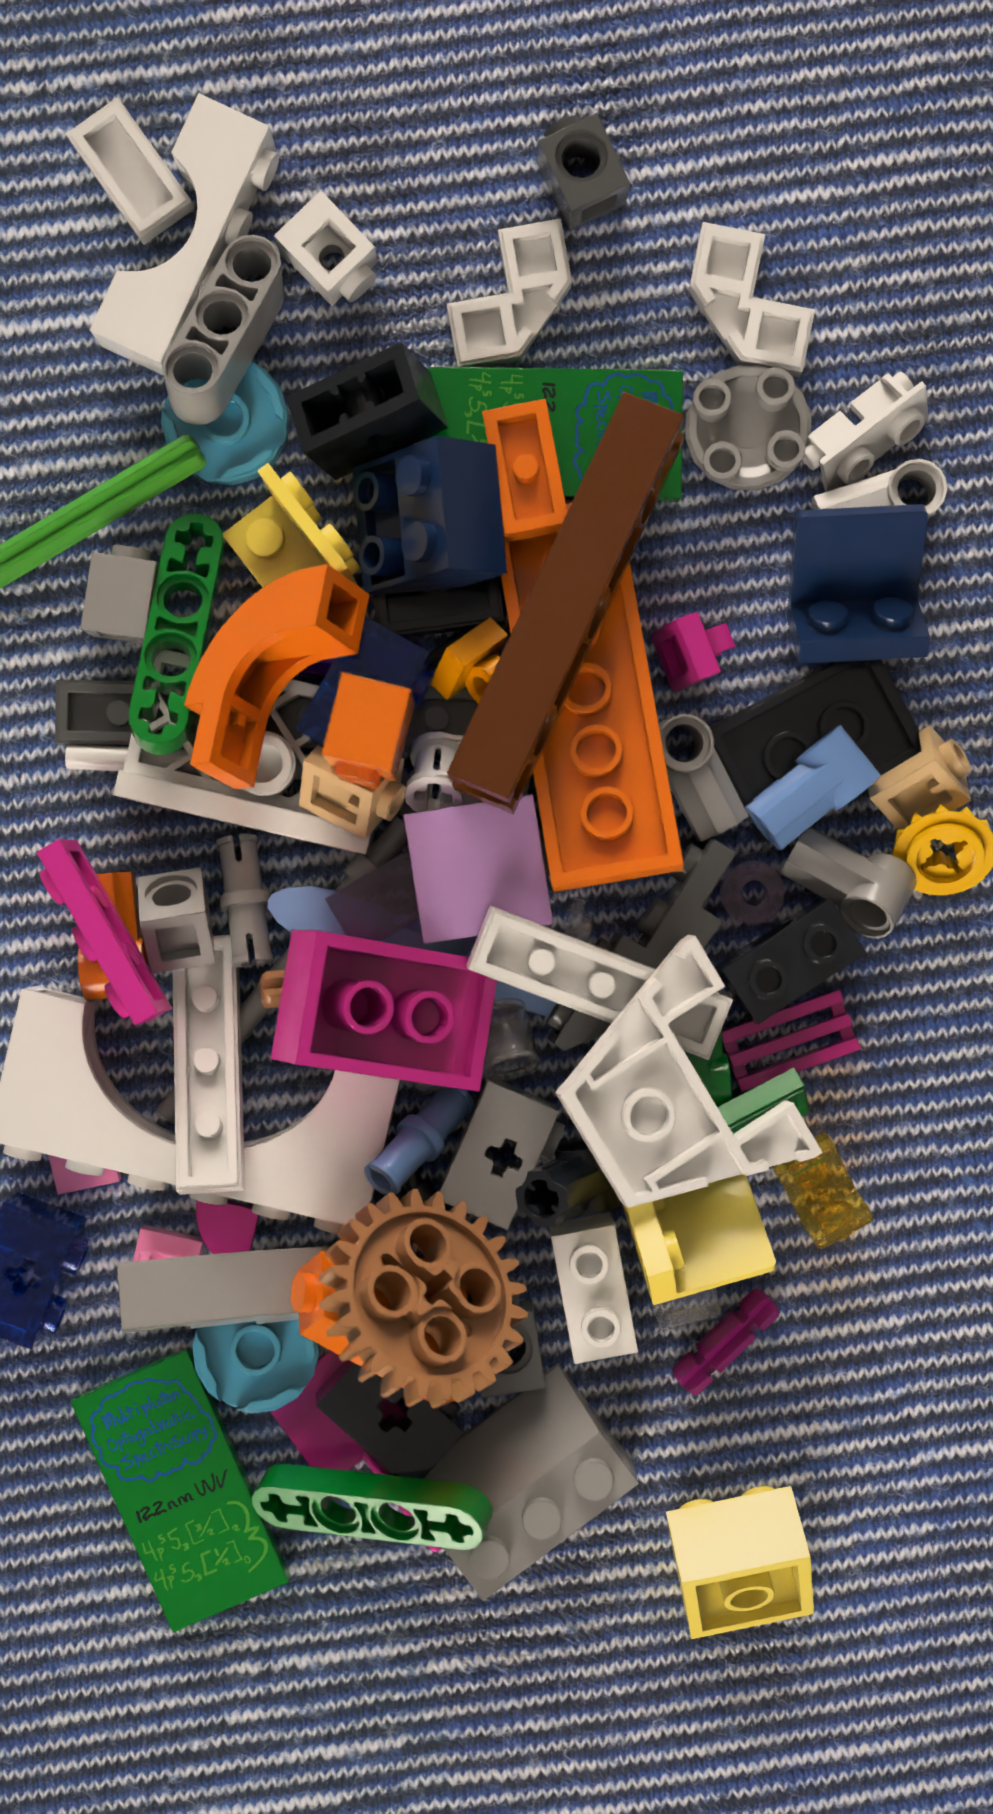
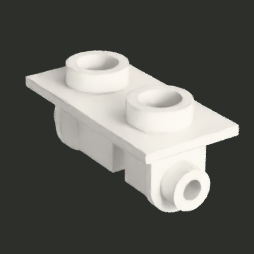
(890, 416)

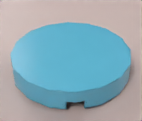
(244, 435)
(255, 1363)

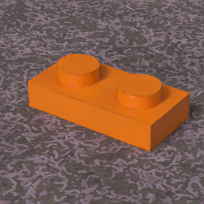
(527, 469)

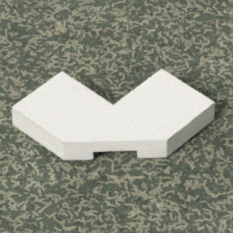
(505, 325)
(749, 327)

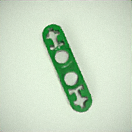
(171, 632)
(442, 1511)

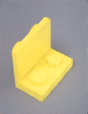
(284, 536)
(700, 1239)

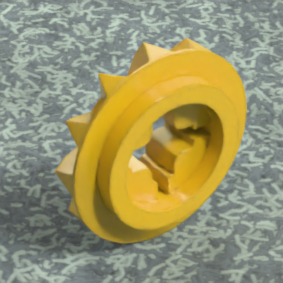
(935, 871)

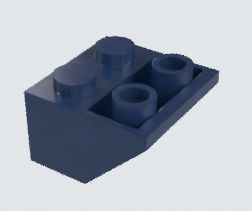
(429, 517)

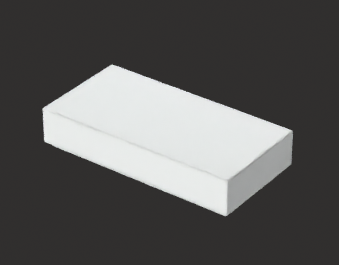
(130, 171)

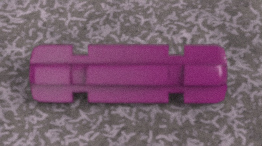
(726, 1341)

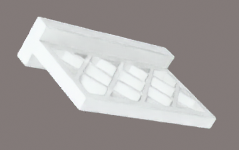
(216, 800)

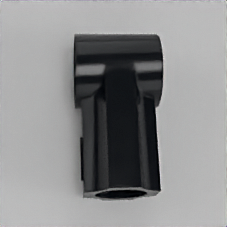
(565, 1187)

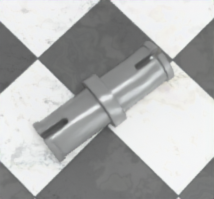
(244, 900)

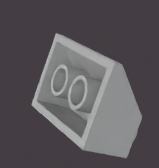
(545, 1472)

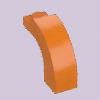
(257, 653)

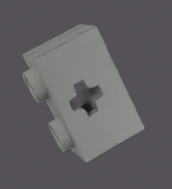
(500, 1114)

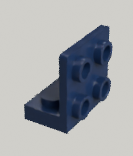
(857, 584)

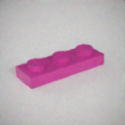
(102, 932)

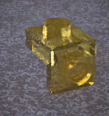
(823, 1195)

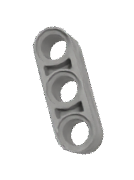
(223, 303)

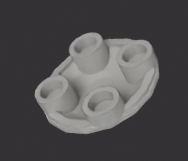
(748, 427)

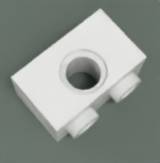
(593, 1288)

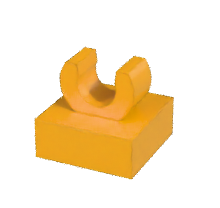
(470, 661)

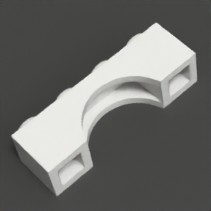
(225, 163)

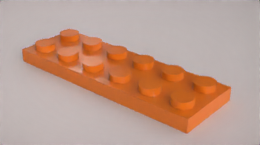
(604, 763)

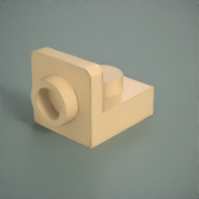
(923, 781)
(345, 803)

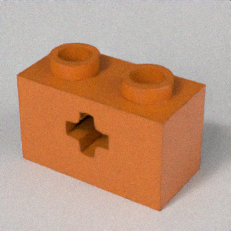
(367, 730)

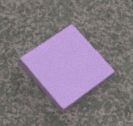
(474, 860)

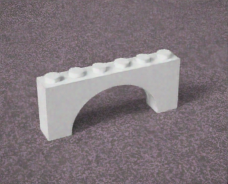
(67, 1107)

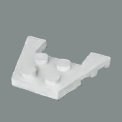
(649, 1109)

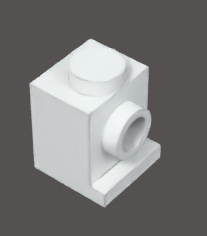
(324, 230)

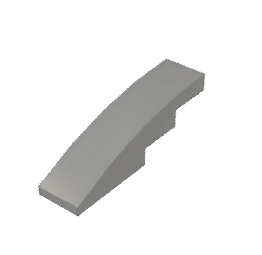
(210, 1289)

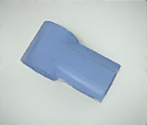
(824, 779)

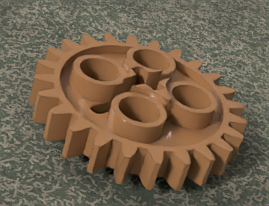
(394, 1339)

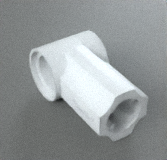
(883, 490)

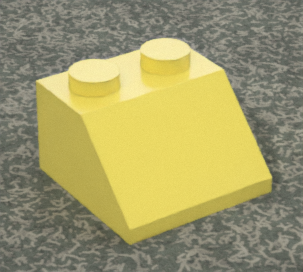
(741, 1561)

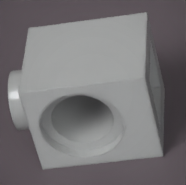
(119, 594)
(175, 920)

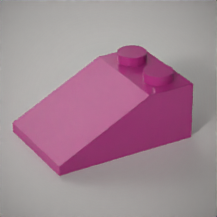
(383, 1010)

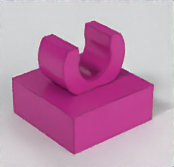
(690, 650)

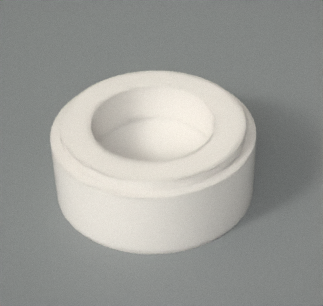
(275, 768)

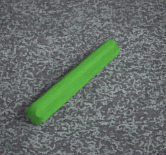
(99, 507)

